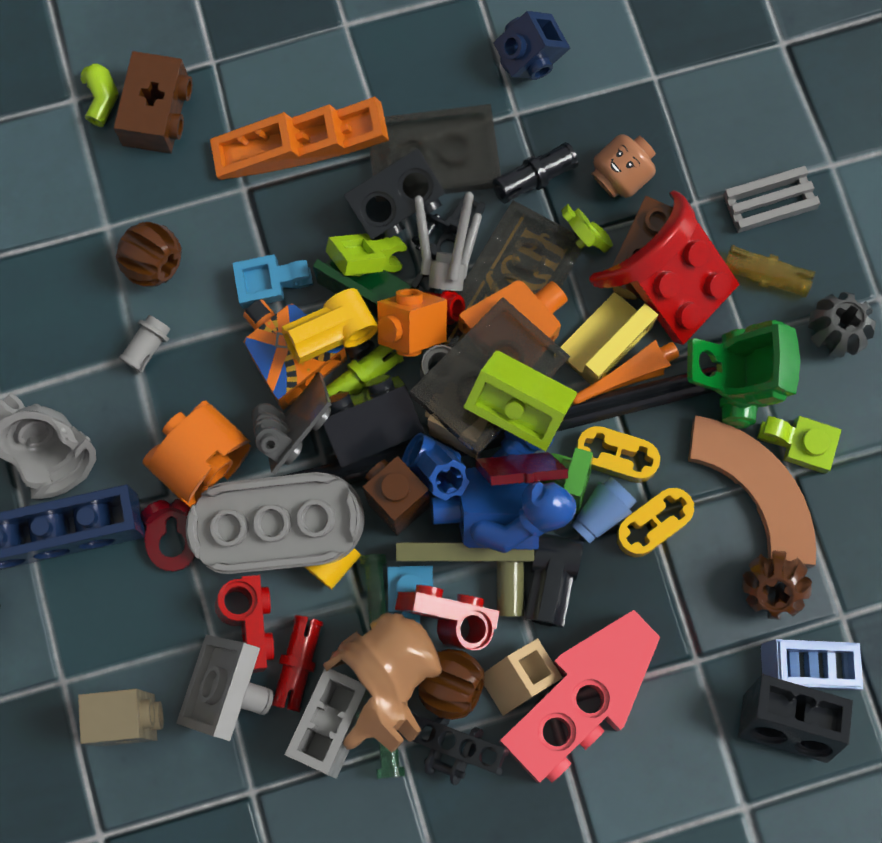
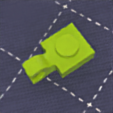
(362, 255)
(806, 442)

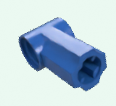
(436, 466)

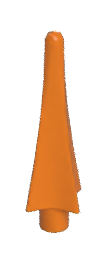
(644, 365)

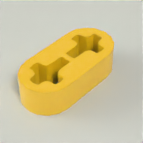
(620, 444)
(648, 514)

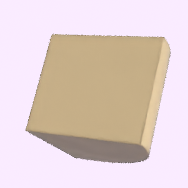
(520, 676)

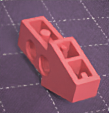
(607, 661)

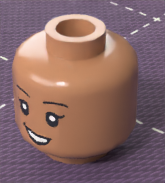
(624, 166)

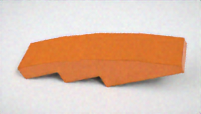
(298, 141)

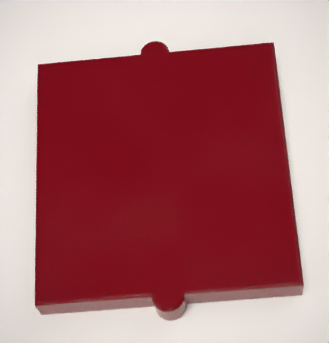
(521, 468)

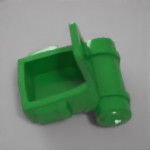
(753, 369)

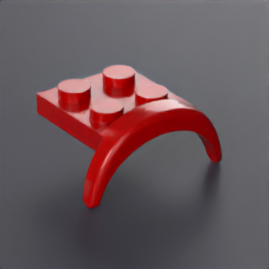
(676, 274)

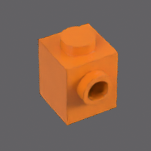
(412, 321)

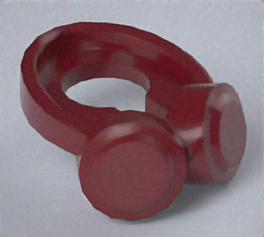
(155, 519)

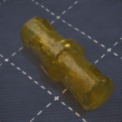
(769, 271)

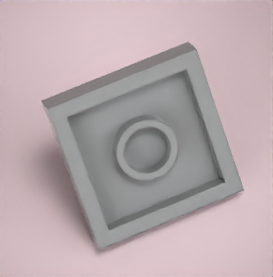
(222, 688)

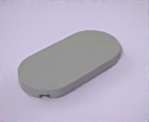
(275, 523)

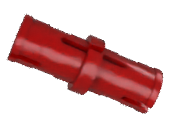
(297, 663)

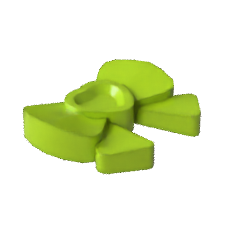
(589, 233)

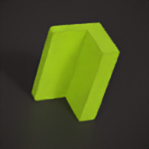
(520, 400)

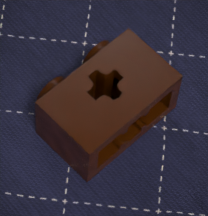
(153, 102)

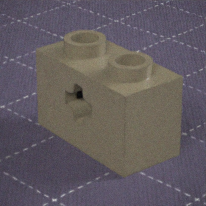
(119, 717)

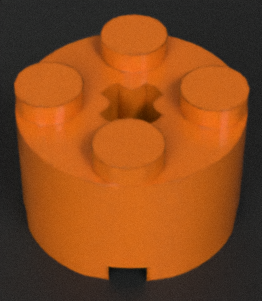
(197, 452)

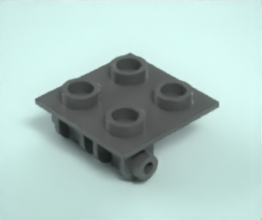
(280, 433)

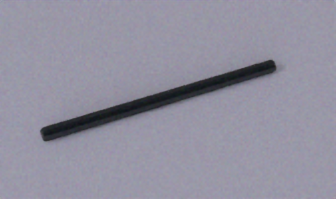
(590, 411)

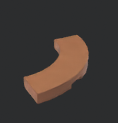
(765, 479)

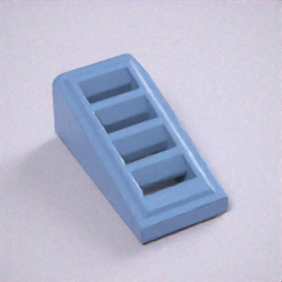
(781, 661)

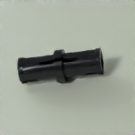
(535, 172)

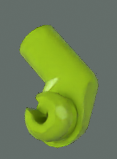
(103, 90)

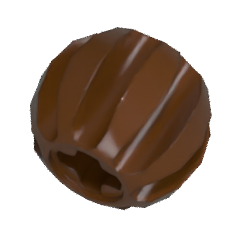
(148, 254)
(787, 595)
(456, 689)

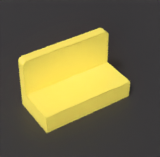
(607, 337)

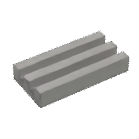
(803, 188)

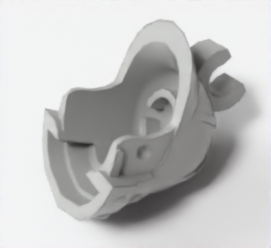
(43, 448)

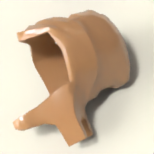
(390, 666)

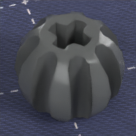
(852, 314)

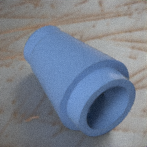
(603, 510)

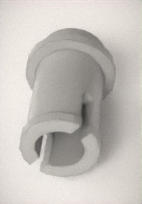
(145, 343)

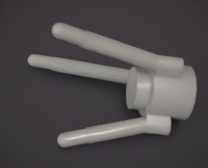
(449, 268)

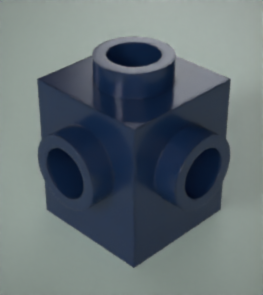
(531, 45)

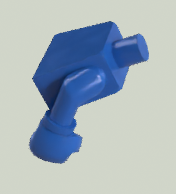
(505, 514)

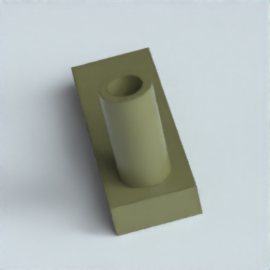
(509, 567)

